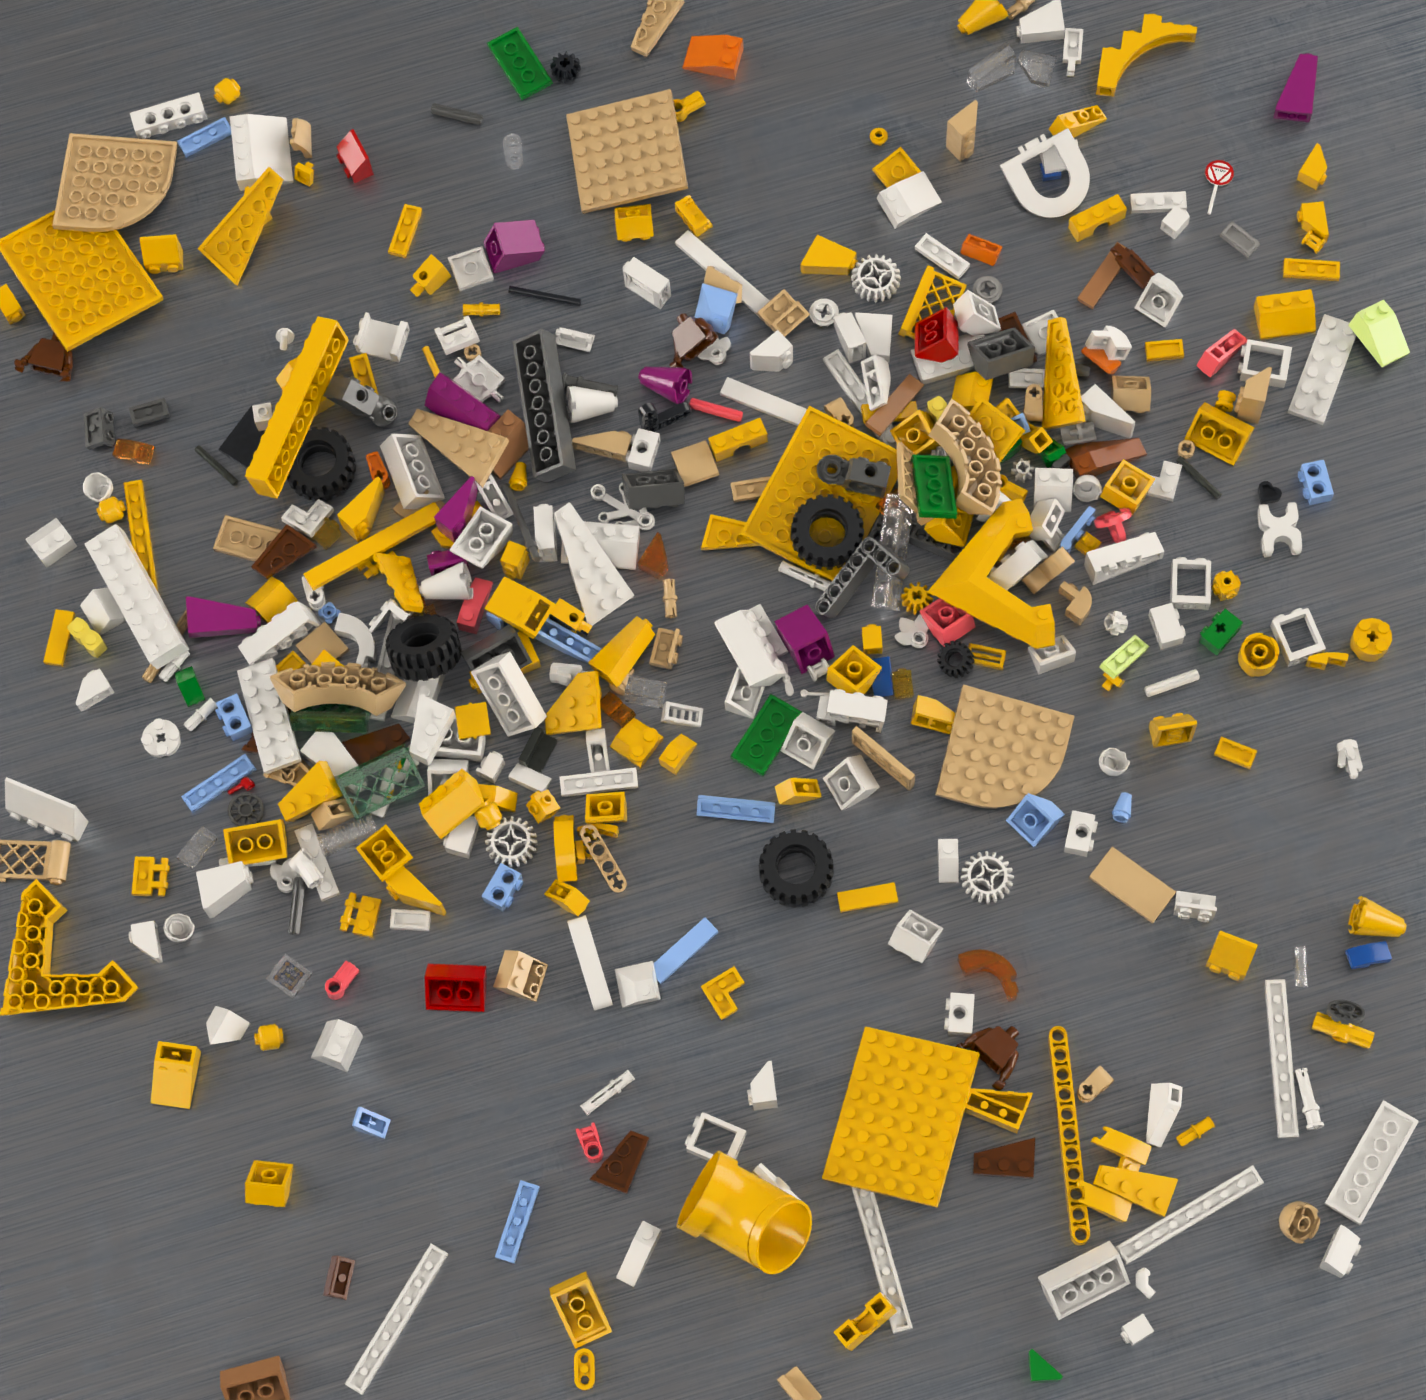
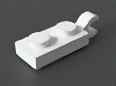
(1072, 49)

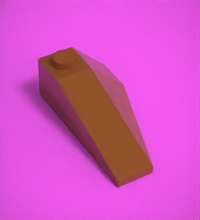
(1103, 456)

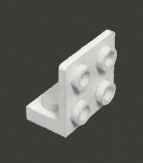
(389, 606)
(1194, 905)

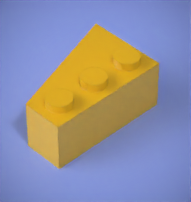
(310, 792)

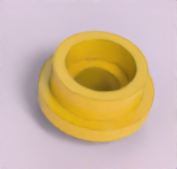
(878, 140)

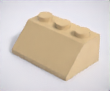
(961, 132)
(1253, 397)

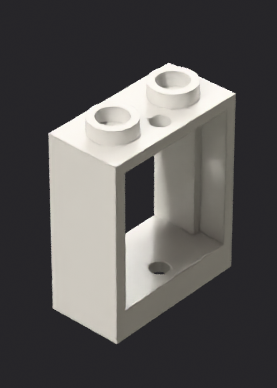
(646, 282)
(1284, 351)
(545, 532)
(1185, 601)
(1302, 655)
(698, 1124)

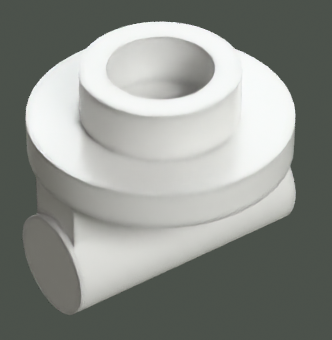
(284, 336)

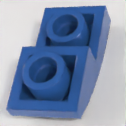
(883, 683)
(1368, 954)

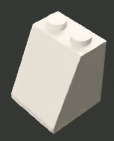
(223, 886)
(337, 1044)

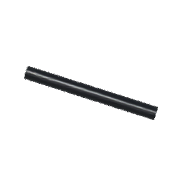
(545, 296)

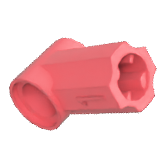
(342, 978)

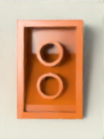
(714, 55)

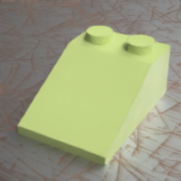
(1380, 333)

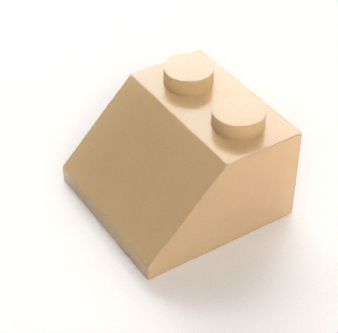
(1131, 393)

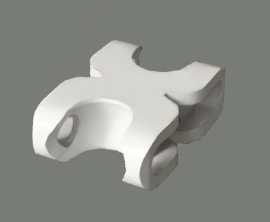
(1279, 529)

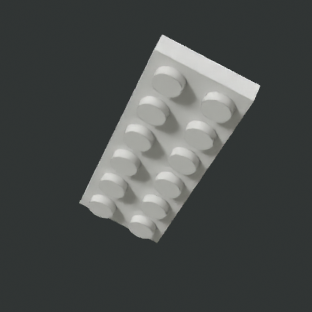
(1322, 370)
(268, 717)
(1371, 1162)

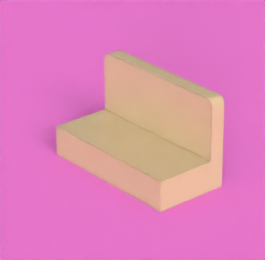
(798, 1386)

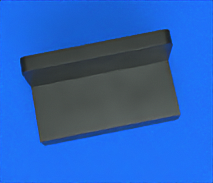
(537, 750)

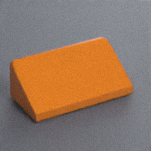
(981, 249)
(1100, 358)

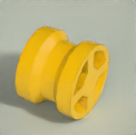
(1225, 401)

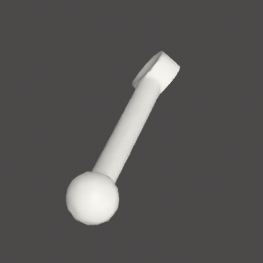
(804, 693)

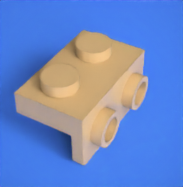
(665, 648)

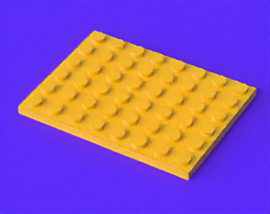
(78, 278)
(797, 481)
(901, 1116)

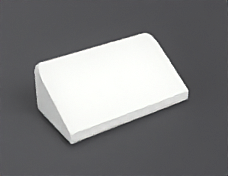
(529, 778)

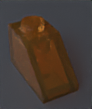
(654, 558)

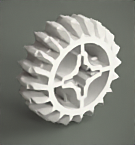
(863, 284)
(511, 859)
(979, 880)

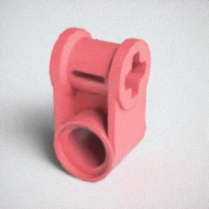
(589, 1140)

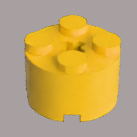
(1375, 630)
(1262, 645)

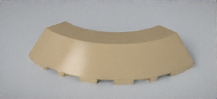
(973, 459)
(338, 685)

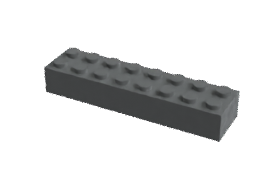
(544, 406)

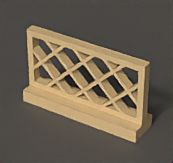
(906, 481)

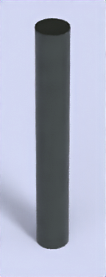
(216, 465)
(1198, 477)

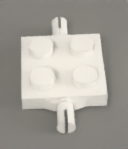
(479, 378)

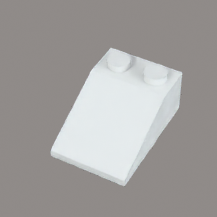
(908, 199)
(1106, 413)
(482, 538)

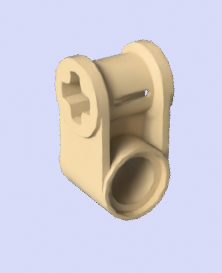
(1033, 405)
(839, 411)
(1096, 1082)

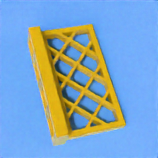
(920, 298)

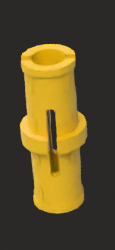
(481, 309)

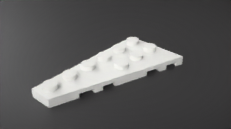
(594, 575)

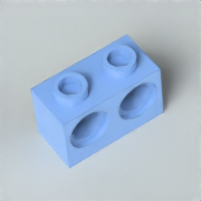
(1318, 482)
(238, 715)
(497, 885)

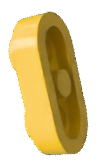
(584, 1369)

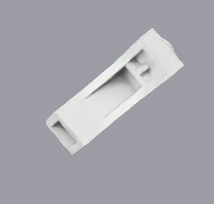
(354, 629)

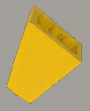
(828, 258)

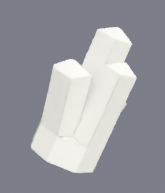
(564, 673)
(1349, 757)

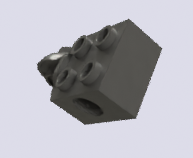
(361, 400)
(854, 474)

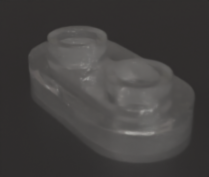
(514, 152)

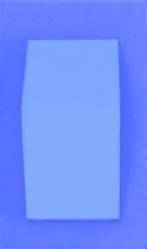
(370, 1123)

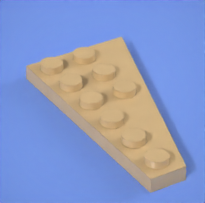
(464, 445)

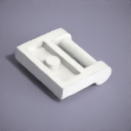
(458, 339)

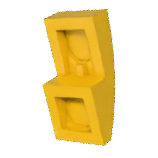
(1320, 660)
(605, 829)

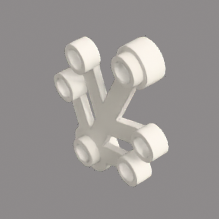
(623, 510)

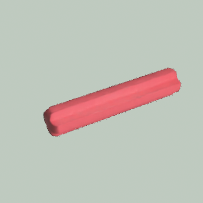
(716, 410)

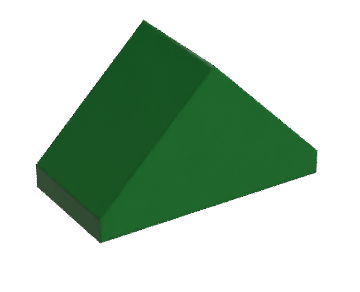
(189, 686)
(1041, 1370)

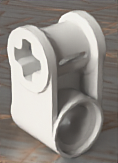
(312, 595)

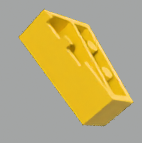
(998, 1107)

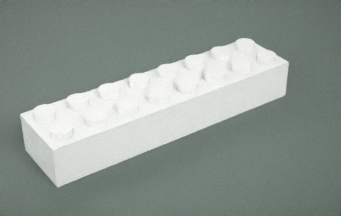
(136, 596)

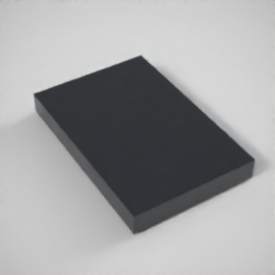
(243, 440)

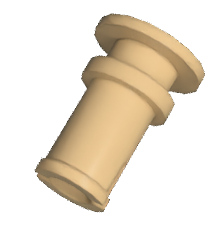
(620, 690)

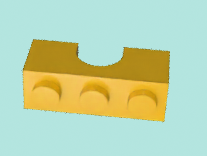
(1084, 223)
(725, 443)
(876, 1313)

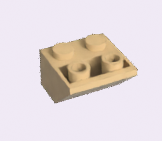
(520, 975)

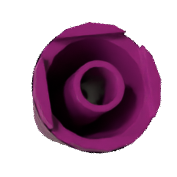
(667, 382)

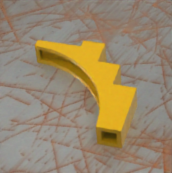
(1133, 44)

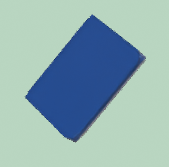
(1050, 176)

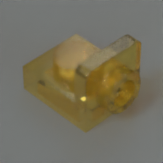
(327, 533)
(902, 684)

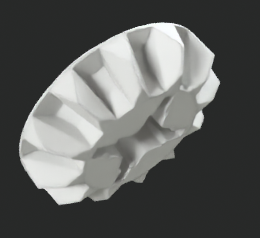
(819, 306)

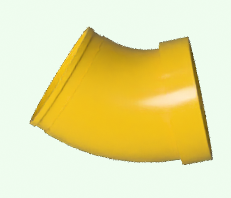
(746, 1215)

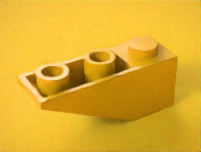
(1078, 121)

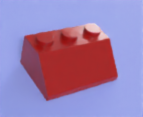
(937, 337)
(455, 987)

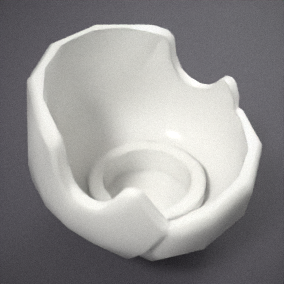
(97, 487)
(1087, 488)
(1113, 761)
(178, 927)

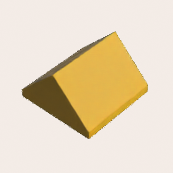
(271, 599)

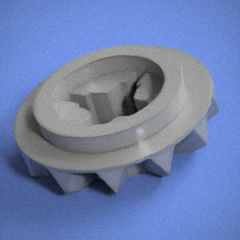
(992, 284)

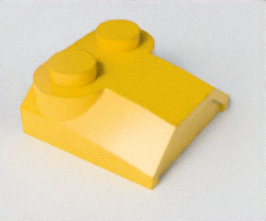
(636, 742)

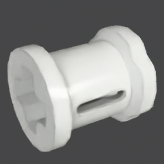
(818, 669)

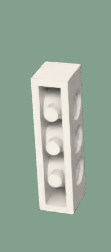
(159, 113)

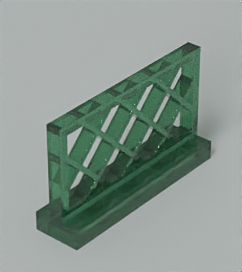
(331, 721)
(375, 765)

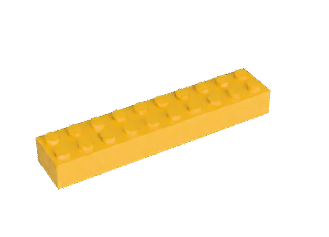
(296, 407)

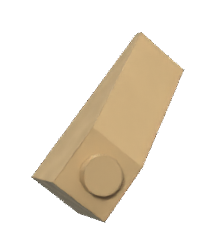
(606, 444)

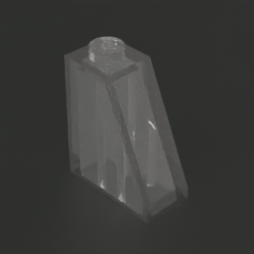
(992, 68)

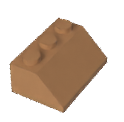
(514, 429)
(255, 1381)

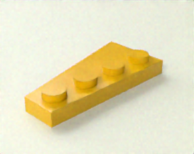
(402, 579)
(1140, 1188)

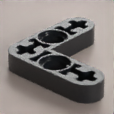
(652, 421)

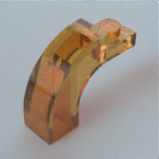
(990, 962)

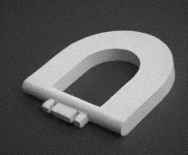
(1074, 163)

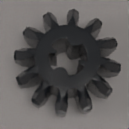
(565, 67)

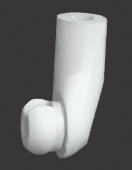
(1142, 1282)

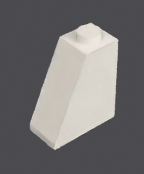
(1042, 24)
(877, 333)
(850, 337)

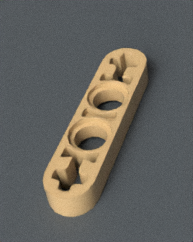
(601, 859)

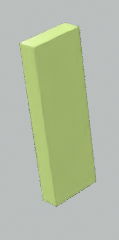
(1124, 656)

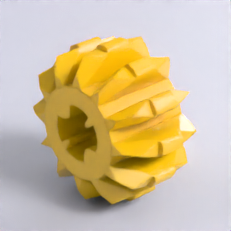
(915, 592)

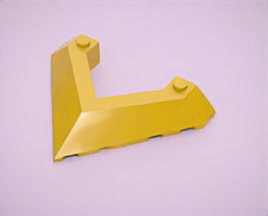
(968, 588)
(29, 978)

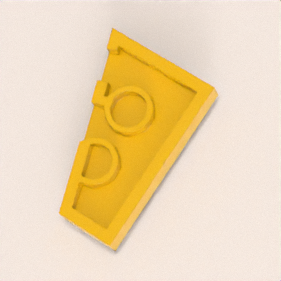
(724, 534)

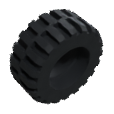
(336, 479)
(831, 508)
(423, 647)
(796, 843)

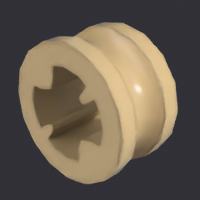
(474, 347)
(1188, 444)

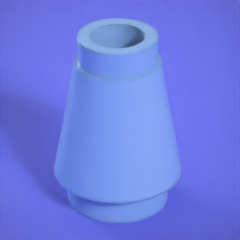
(1122, 809)

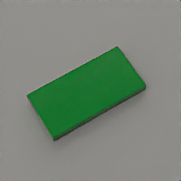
(519, 63)
(934, 486)
(765, 735)

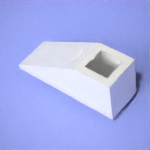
(1163, 1109)

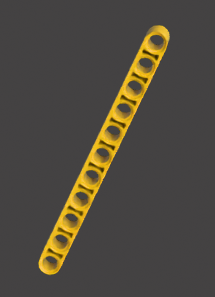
(1068, 1125)

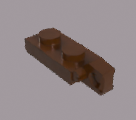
(1132, 265)

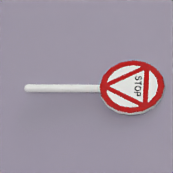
(1219, 174)

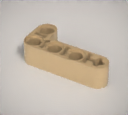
(1048, 569)

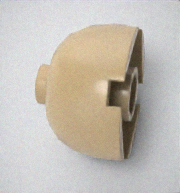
(1299, 1221)

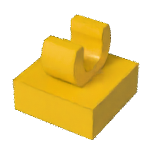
(304, 173)
(1087, 543)
(1109, 683)
(581, 852)

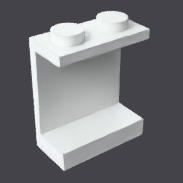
(381, 338)

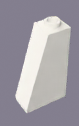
(327, 747)

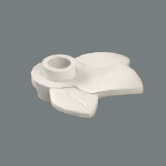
(717, 351)
(911, 630)
(283, 873)

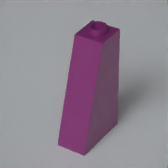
(1298, 94)
(215, 618)

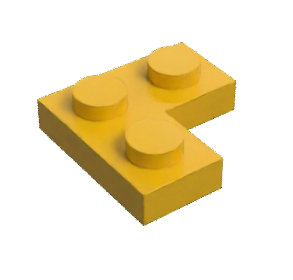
(718, 992)

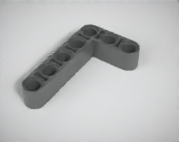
(925, 544)
(858, 574)

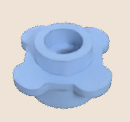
(329, 607)

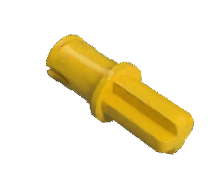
(1195, 1131)

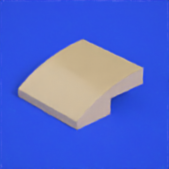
(783, 313)
(695, 463)

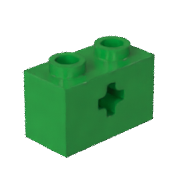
(1218, 641)

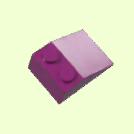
(457, 511)

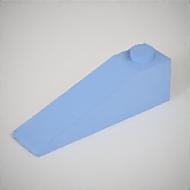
(566, 641)

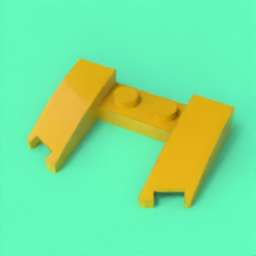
(1133, 1155)

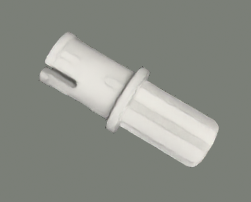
(172, 667)
(200, 715)

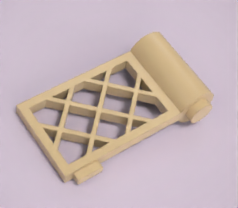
(55, 859)

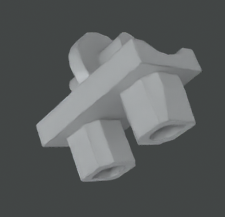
(1078, 434)

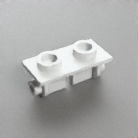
(574, 339)

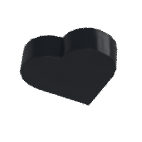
(1268, 493)

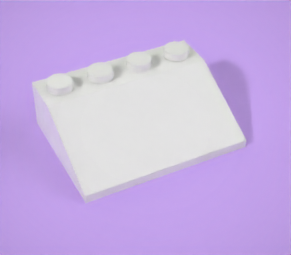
(260, 144)
(44, 811)

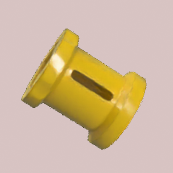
(1310, 236)

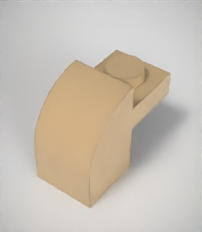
(1080, 602)

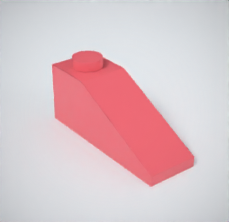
(1221, 352)
(473, 609)

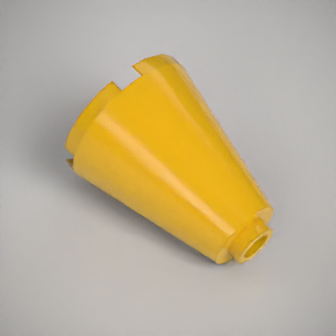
(981, 15)
(1374, 920)

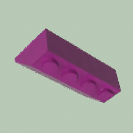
(454, 402)

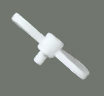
(786, 679)

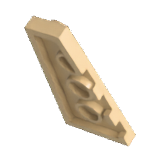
(654, 23)

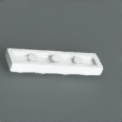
(599, 782)
(308, 839)

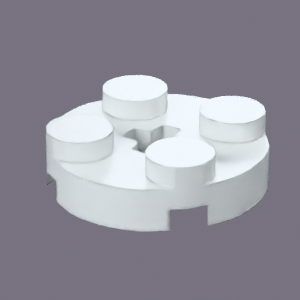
(157, 728)

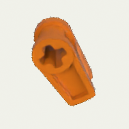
(377, 468)

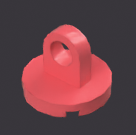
(1114, 523)

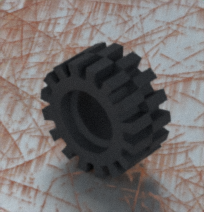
(947, 652)

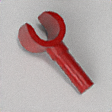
(246, 782)

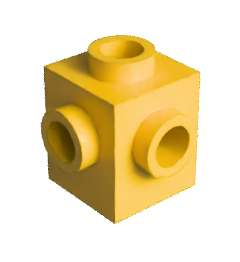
(1223, 590)
(542, 806)

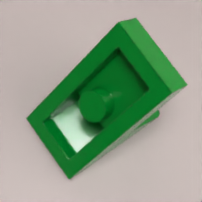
(1052, 453)

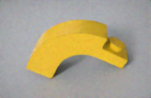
(1032, 441)
(565, 848)

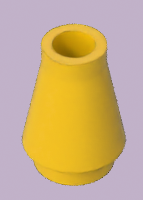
(518, 479)

